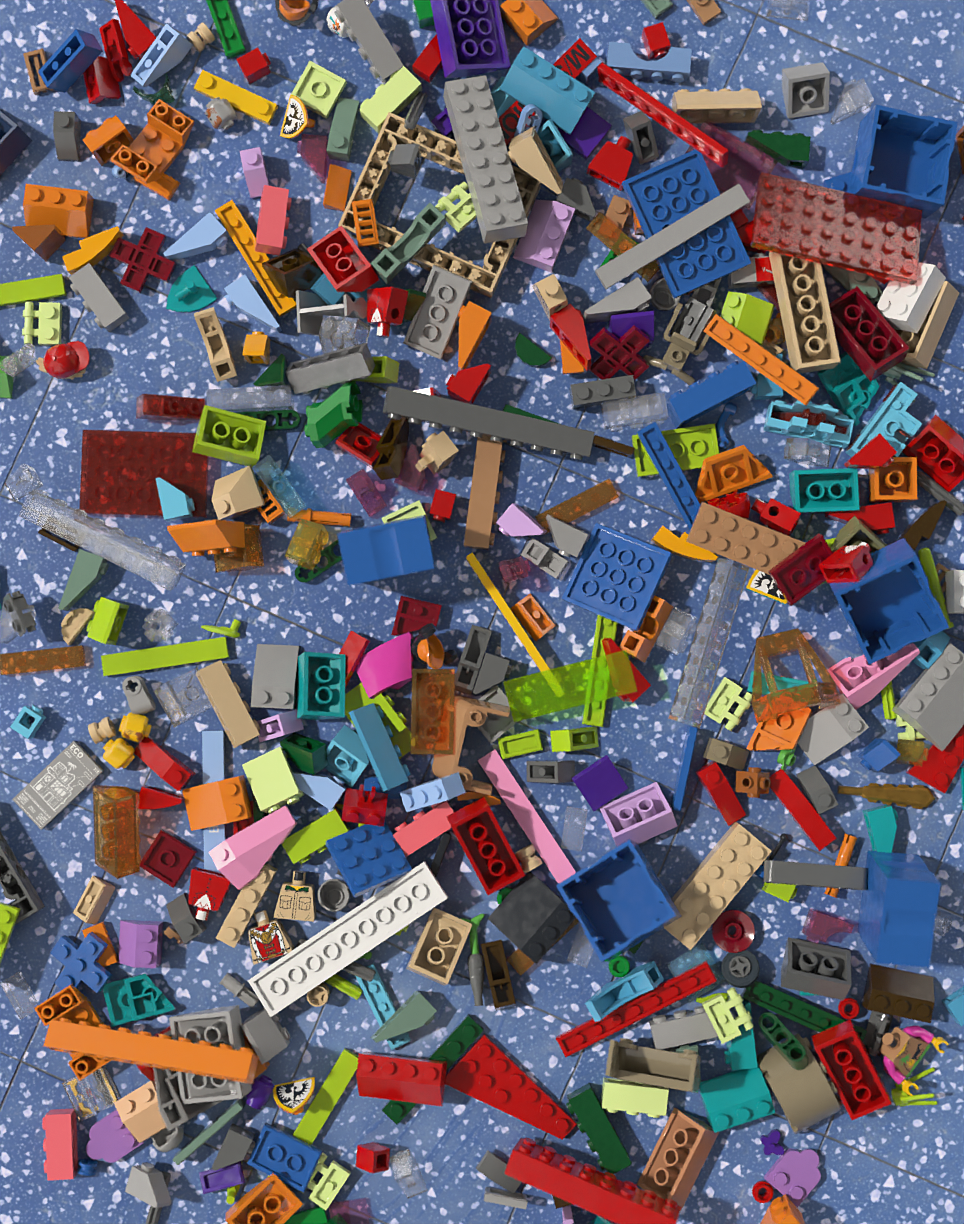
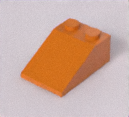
(472, 328)
(217, 803)
(265, 1204)
(782, 1212)

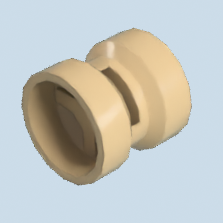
(202, 32)
(101, 730)
(528, 858)
(318, 998)

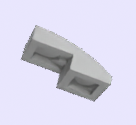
(544, 558)

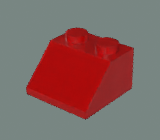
(468, 383)

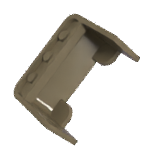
(653, 1066)

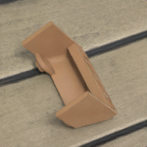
(470, 713)

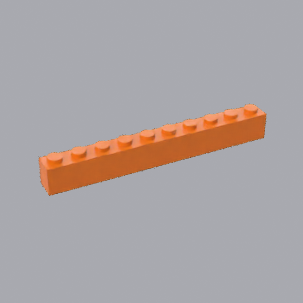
(152, 1051)

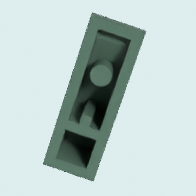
(342, 130)
(84, 575)
(410, 1016)

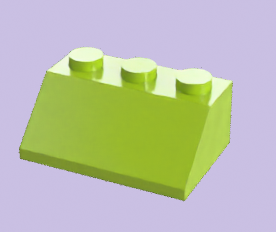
(229, 436)

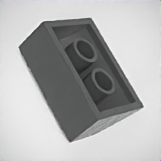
(816, 969)

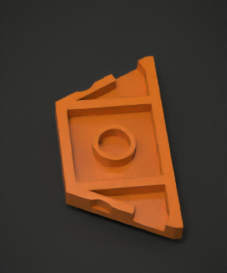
(729, 472)
(780, 732)

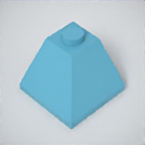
(346, 756)

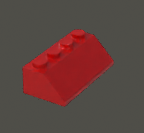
(401, 1078)

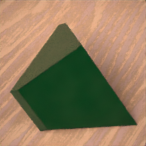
(274, 374)

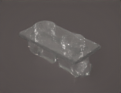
(19, 360)

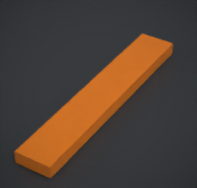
(761, 359)

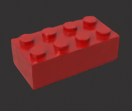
(485, 845)
(851, 1069)

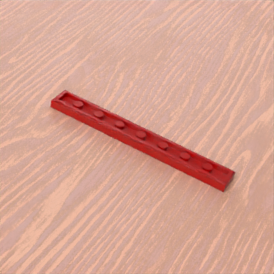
(663, 115)
(637, 1009)

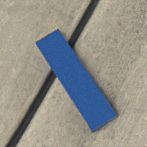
(684, 768)

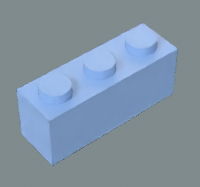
(432, 792)

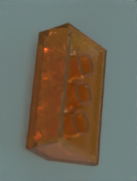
(432, 712)
(116, 830)

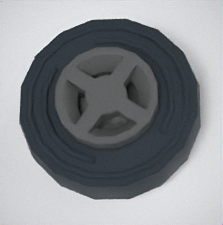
(737, 962)

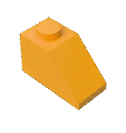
(257, 348)

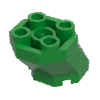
(334, 415)

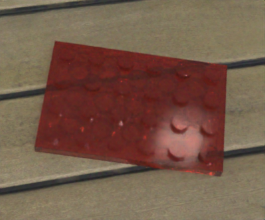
(123, 468)

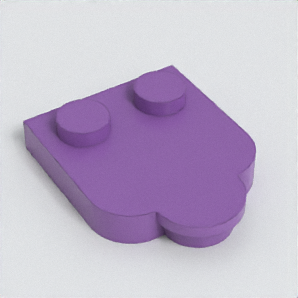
(110, 1139)
(795, 1174)

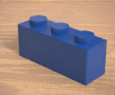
(70, 61)

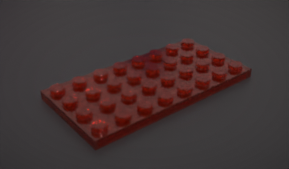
(837, 228)

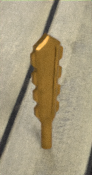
(902, 795)

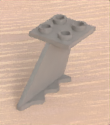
(312, 308)

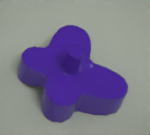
(771, 1143)

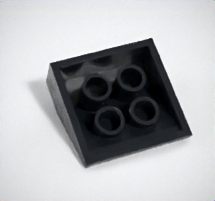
(532, 917)

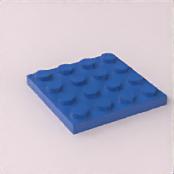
(617, 576)

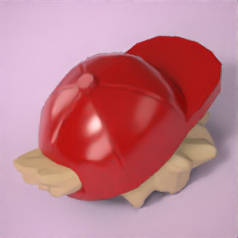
(65, 360)

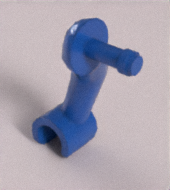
(729, 408)

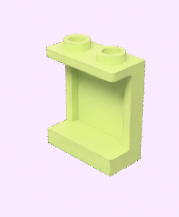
(272, 781)

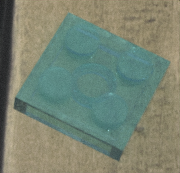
(689, 960)

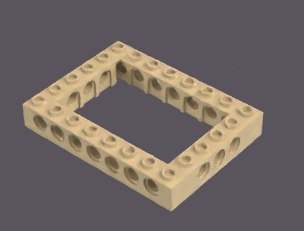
(444, 152)

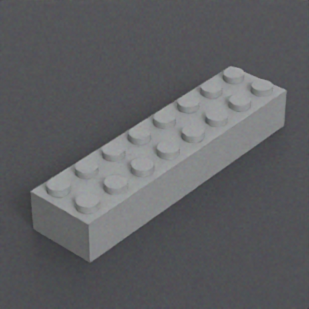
(485, 159)

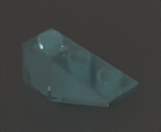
(279, 486)

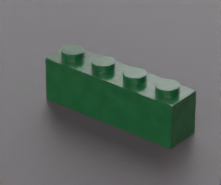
(598, 1129)

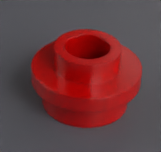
(848, 1014)
(762, 1198)

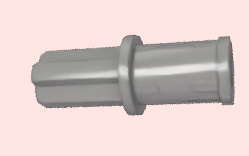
(239, 990)

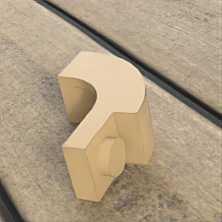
(216, 344)

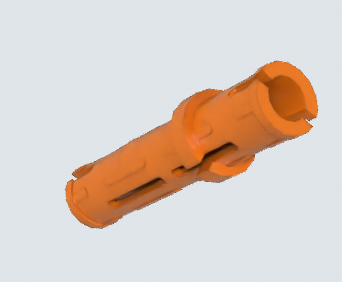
(322, 517)
(843, 859)

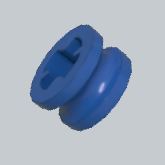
(87, 1167)

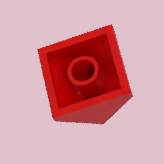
(360, 443)

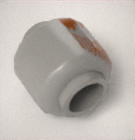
(220, 113)

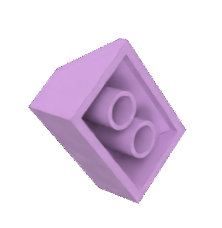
(544, 234)
(638, 815)

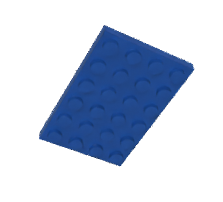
(669, 194)

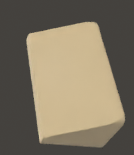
(94, 900)

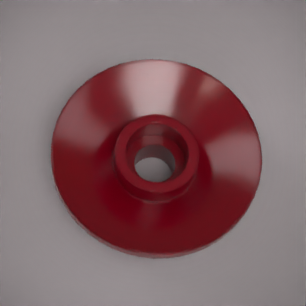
(741, 938)

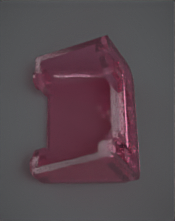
(743, 163)

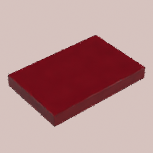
(800, 570)

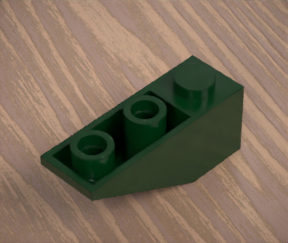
(786, 149)

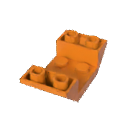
(156, 144)
(76, 1007)

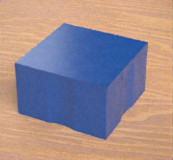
(903, 158)
(386, 550)
(890, 603)
(618, 901)
(898, 909)

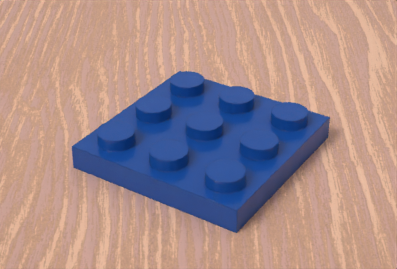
(368, 857)

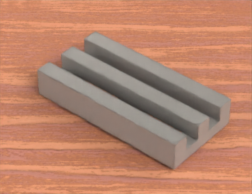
(505, 1197)

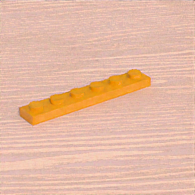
(245, 242)

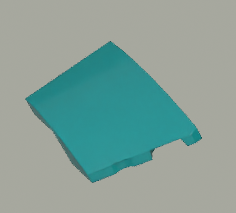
(849, 387)
(134, 999)

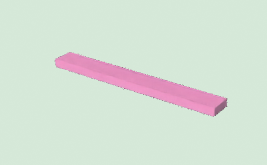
(526, 816)

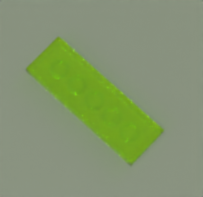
(570, 686)

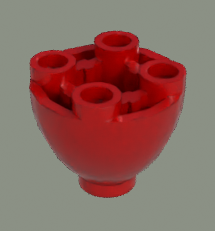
(733, 503)

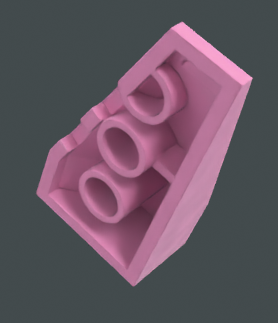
(863, 681)
(247, 851)

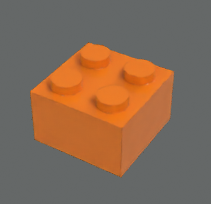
(894, 482)

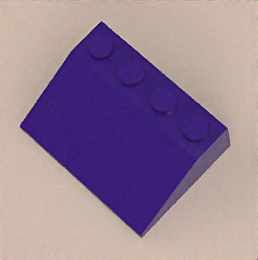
(470, 37)

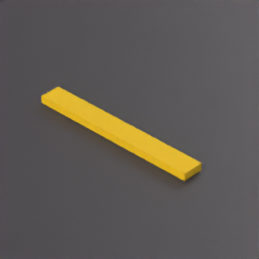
(507, 613)

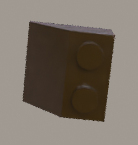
(292, 272)

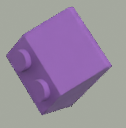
(140, 943)

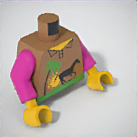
(904, 1051)

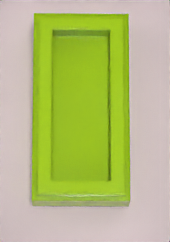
(520, 744)

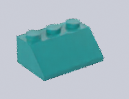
(824, 490)
(321, 686)
(736, 1098)

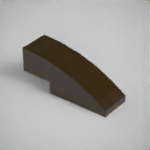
(392, 449)
(923, 525)
(498, 975)

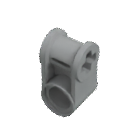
(139, 698)

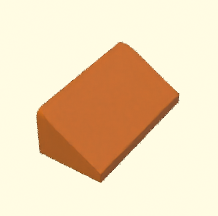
(337, 188)
(532, 617)

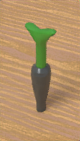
(475, 961)

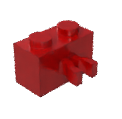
(364, 806)

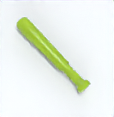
(934, 584)

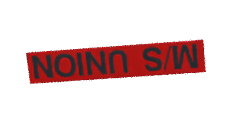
(571, 63)

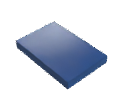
(285, 1156)

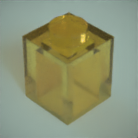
(911, 752)

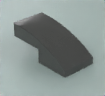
(494, 1168)

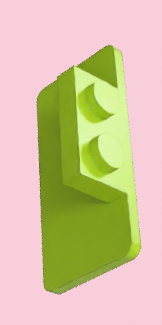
(401, 734)

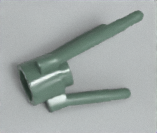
(899, 369)

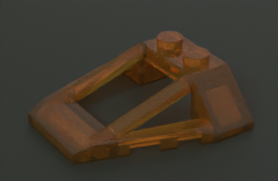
(793, 698)

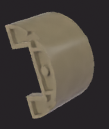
(803, 1093)

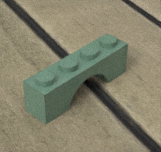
(397, 256)

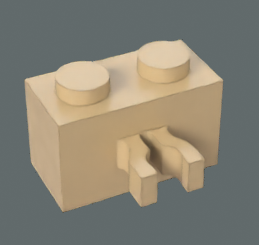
(436, 453)

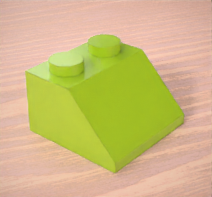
(748, 315)
(107, 621)

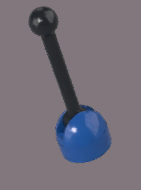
(760, 871)

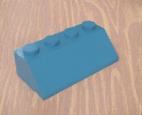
(548, 88)
(379, 747)

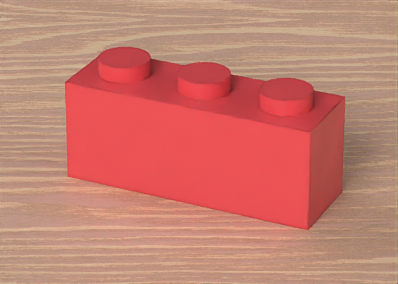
(272, 220)
(424, 827)
(60, 1144)

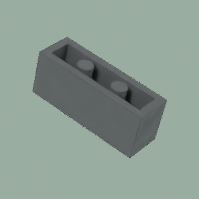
(595, 392)

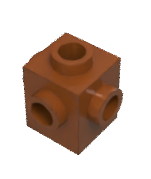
(752, 782)

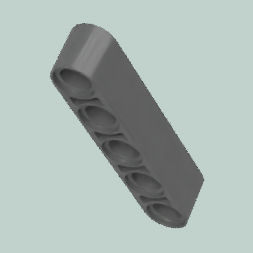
(815, 875)

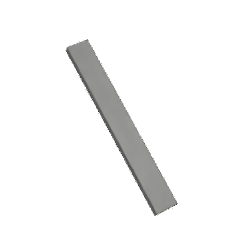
(672, 236)

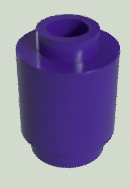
(261, 1091)

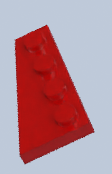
(941, 765)

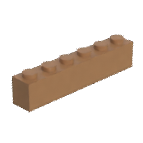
(484, 494)

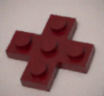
(143, 260)
(619, 353)

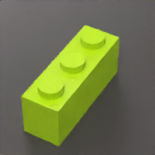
(314, 836)

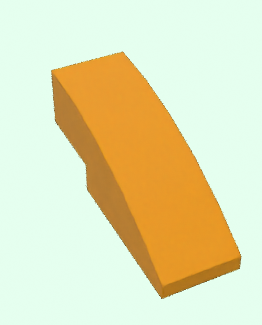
(92, 249)
(679, 546)

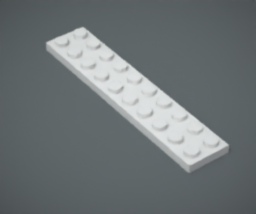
(347, 939)

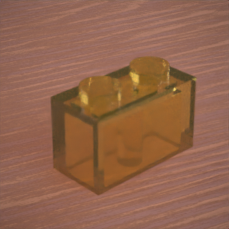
(307, 544)

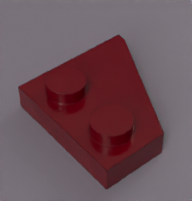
(414, 614)

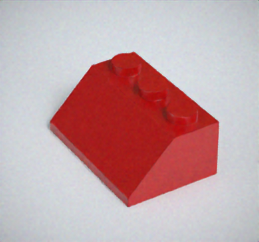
(343, 262)
(938, 452)

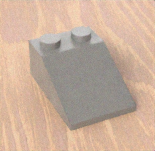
(628, 299)
(275, 676)
(830, 730)

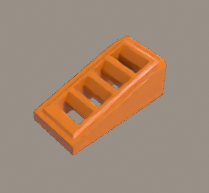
(360, 205)
(274, 515)

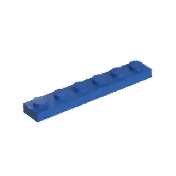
(670, 472)

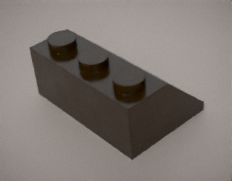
(899, 993)

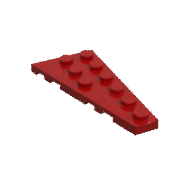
(499, 1082)

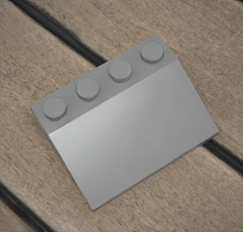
(937, 699)
(217, 1027)

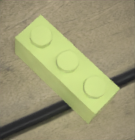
(390, 98)
(633, 1097)

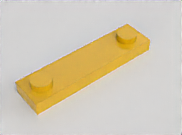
(239, 98)

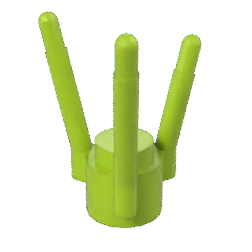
(901, 1098)

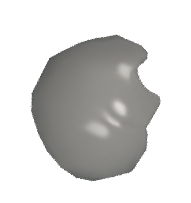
(662, 297)
(333, 895)
(168, 1140)

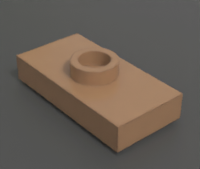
(705, 9)

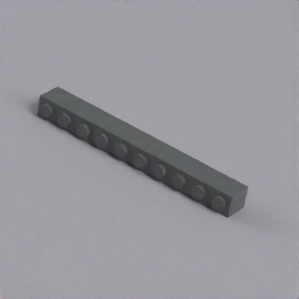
(487, 422)

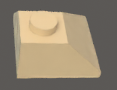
(236, 494)

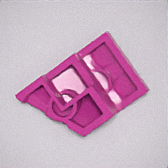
(387, 666)

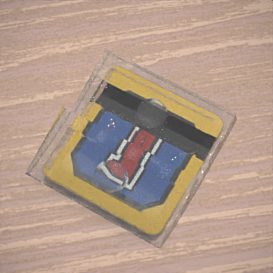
(92, 1093)

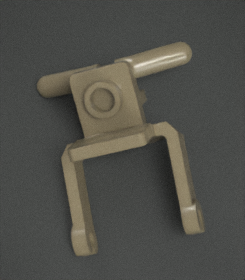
(677, 351)

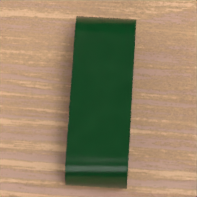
(786, 1049)

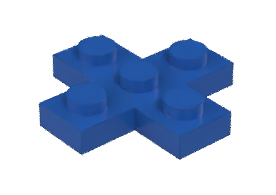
(81, 962)

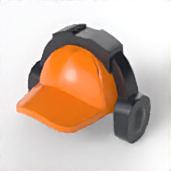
(295, 10)
(430, 650)

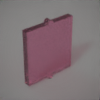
(352, 1211)

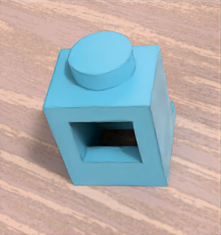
(22, 723)

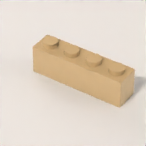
(227, 703)
(245, 907)

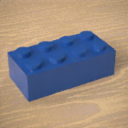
(711, 394)

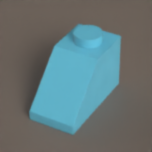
(174, 502)

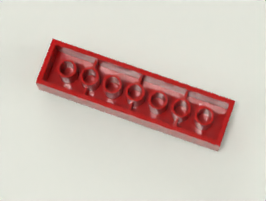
(588, 1187)

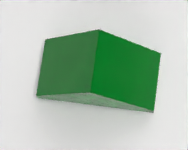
(423, 13)

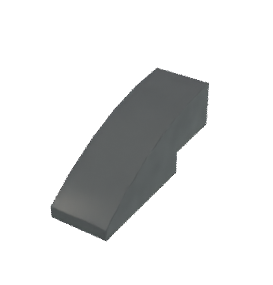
(471, 659)

